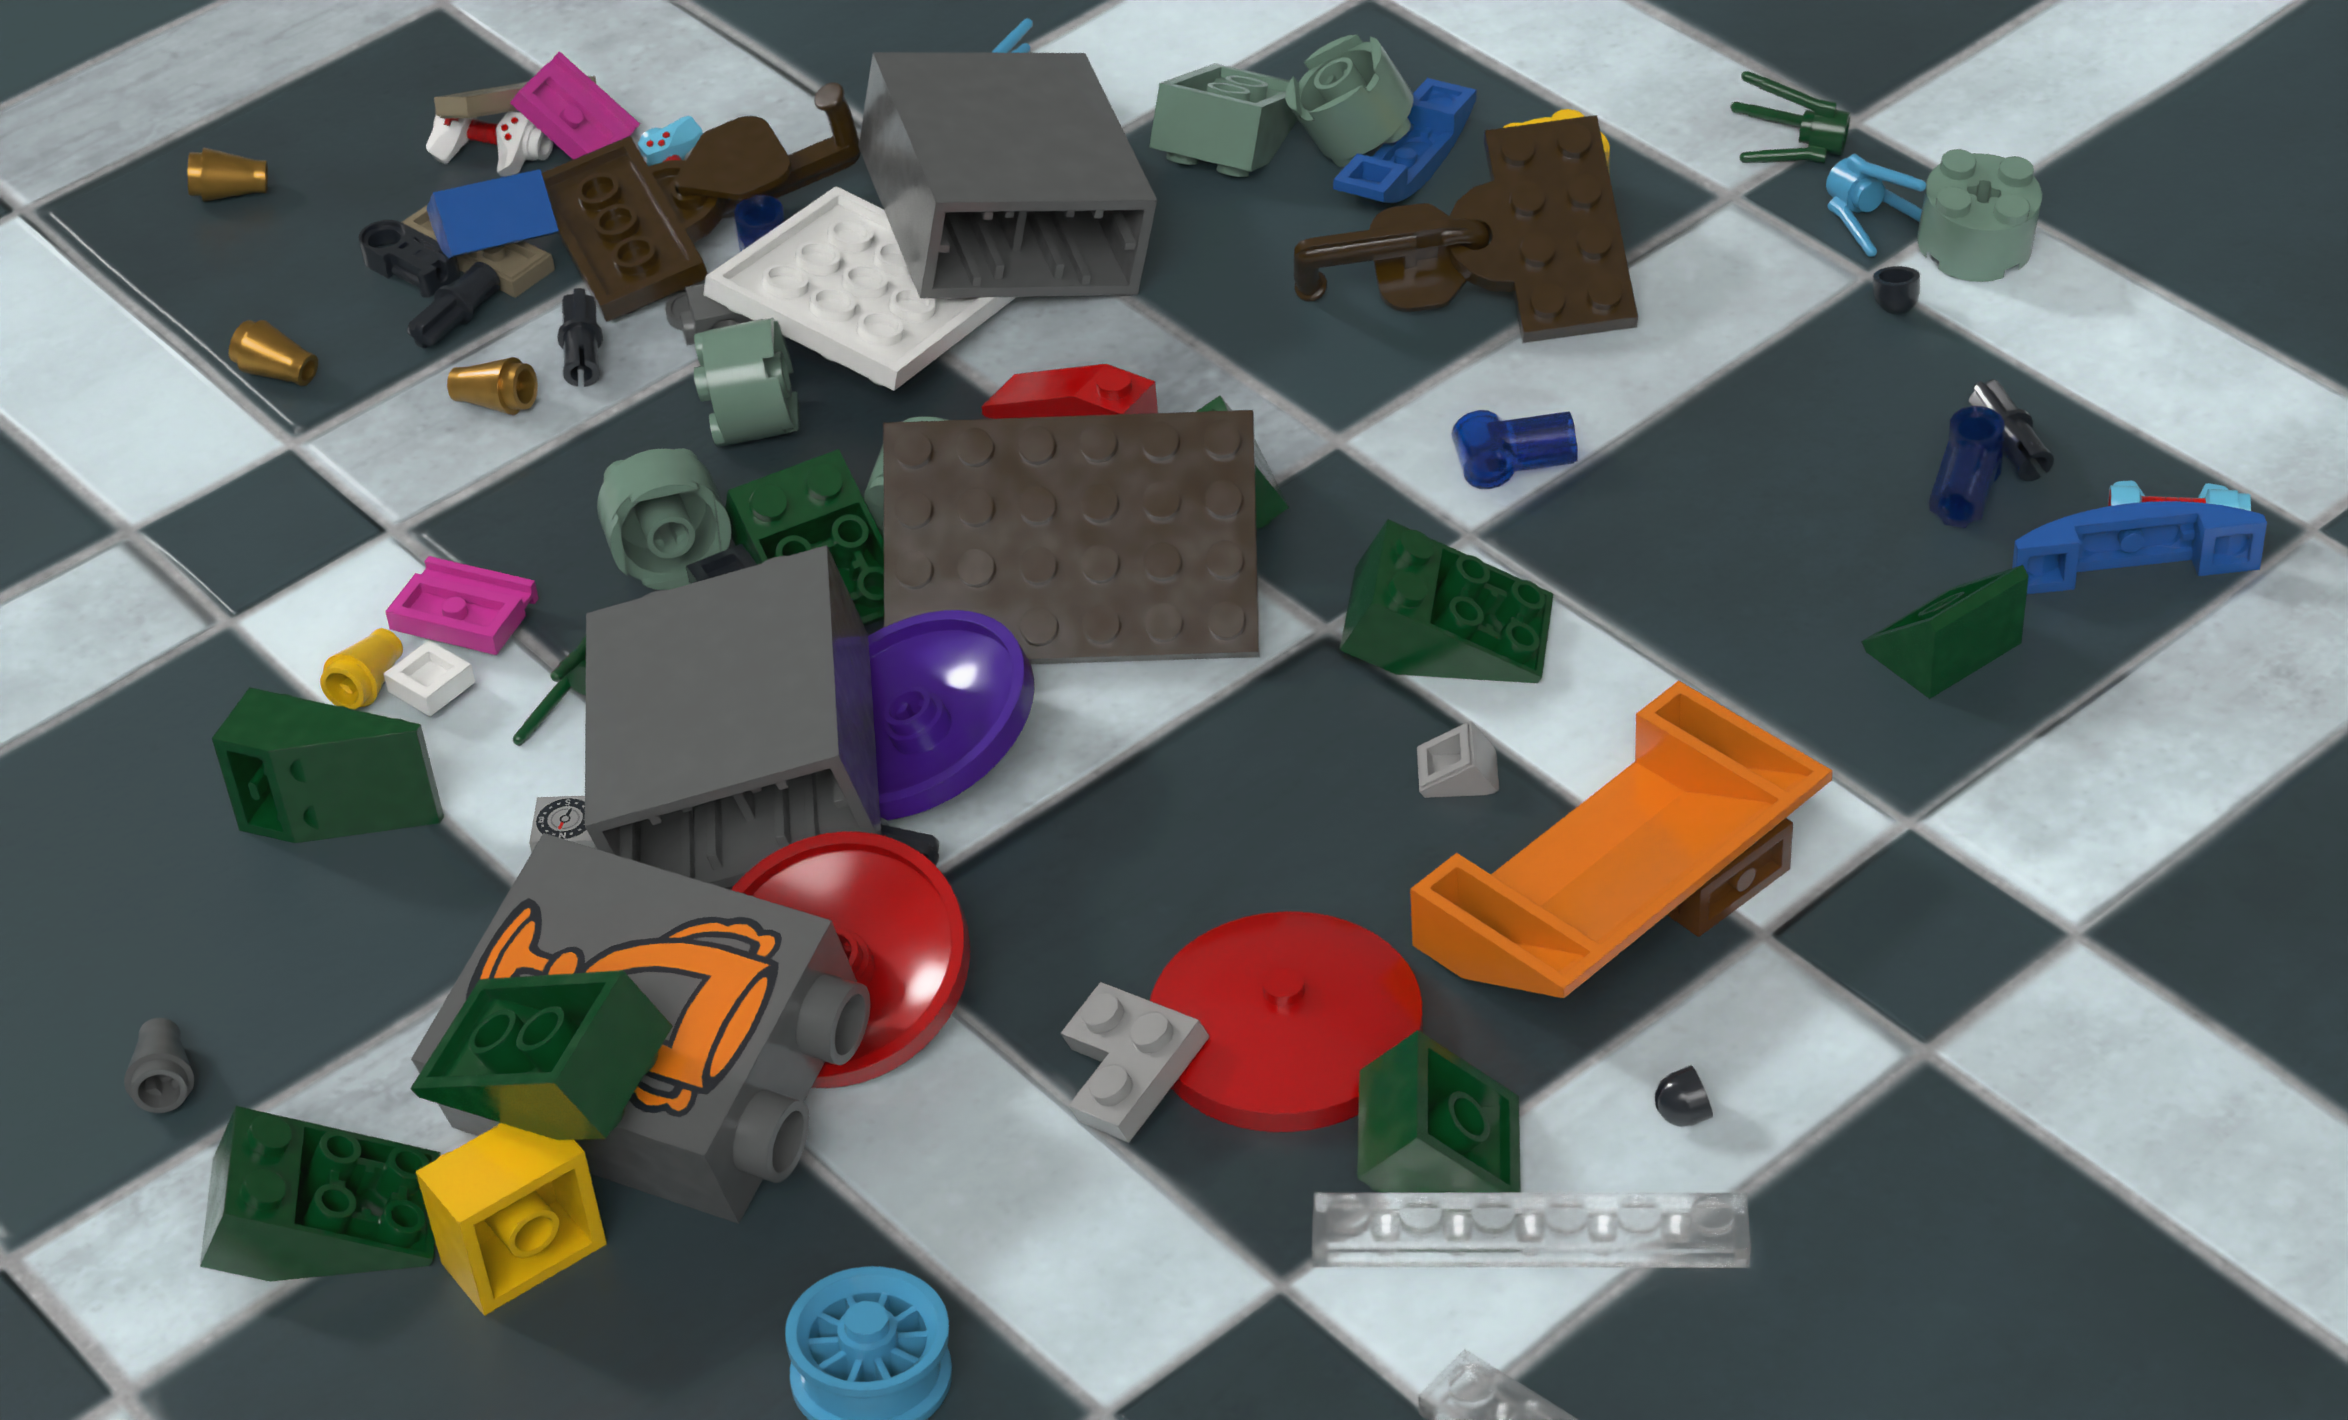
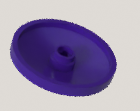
(944, 705)

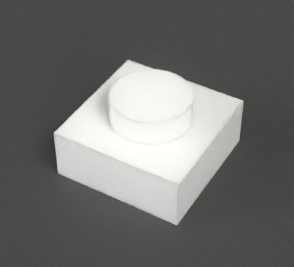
(429, 677)

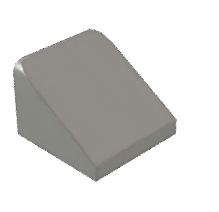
(1458, 764)

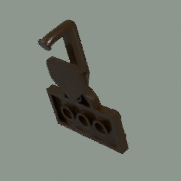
(638, 223)
(1547, 230)

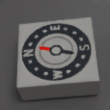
(560, 818)

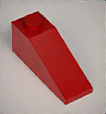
(1073, 392)

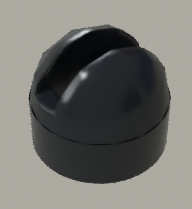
(1896, 288)
(1683, 1098)

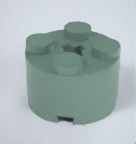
(1351, 98)
(1979, 214)
(747, 381)
(661, 515)

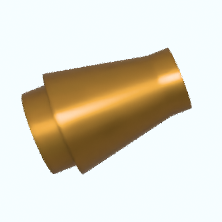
(225, 175)
(269, 353)
(497, 385)

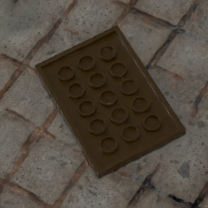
(1080, 531)

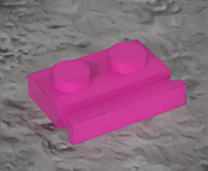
(572, 109)
(462, 605)

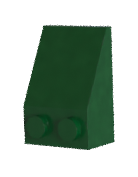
(547, 1053)

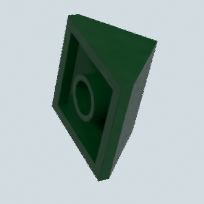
(1954, 632)

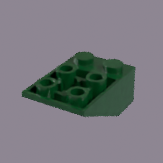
(810, 509)
(1443, 613)
(323, 769)
(313, 1201)

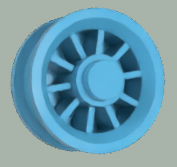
(869, 1347)

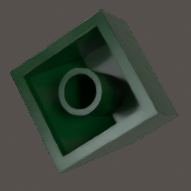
(1435, 1124)

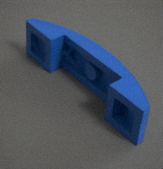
(1407, 164)
(2137, 534)

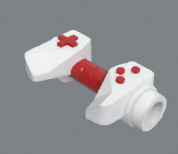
(514, 136)

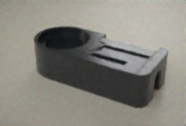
(412, 258)

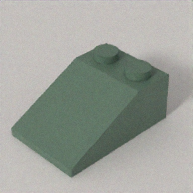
(1222, 118)

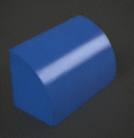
(491, 213)

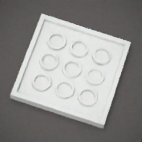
(846, 291)

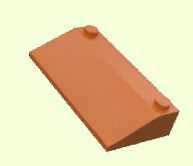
(1620, 859)

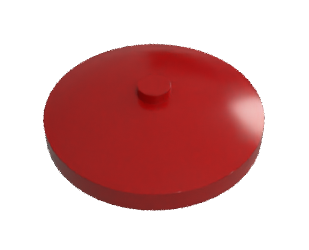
(896, 929)
(1288, 1017)

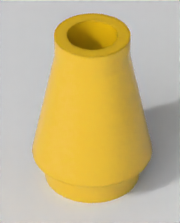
(356, 673)

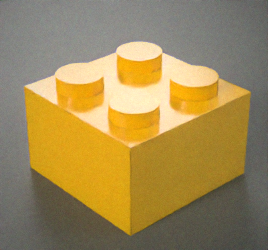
(510, 1212)

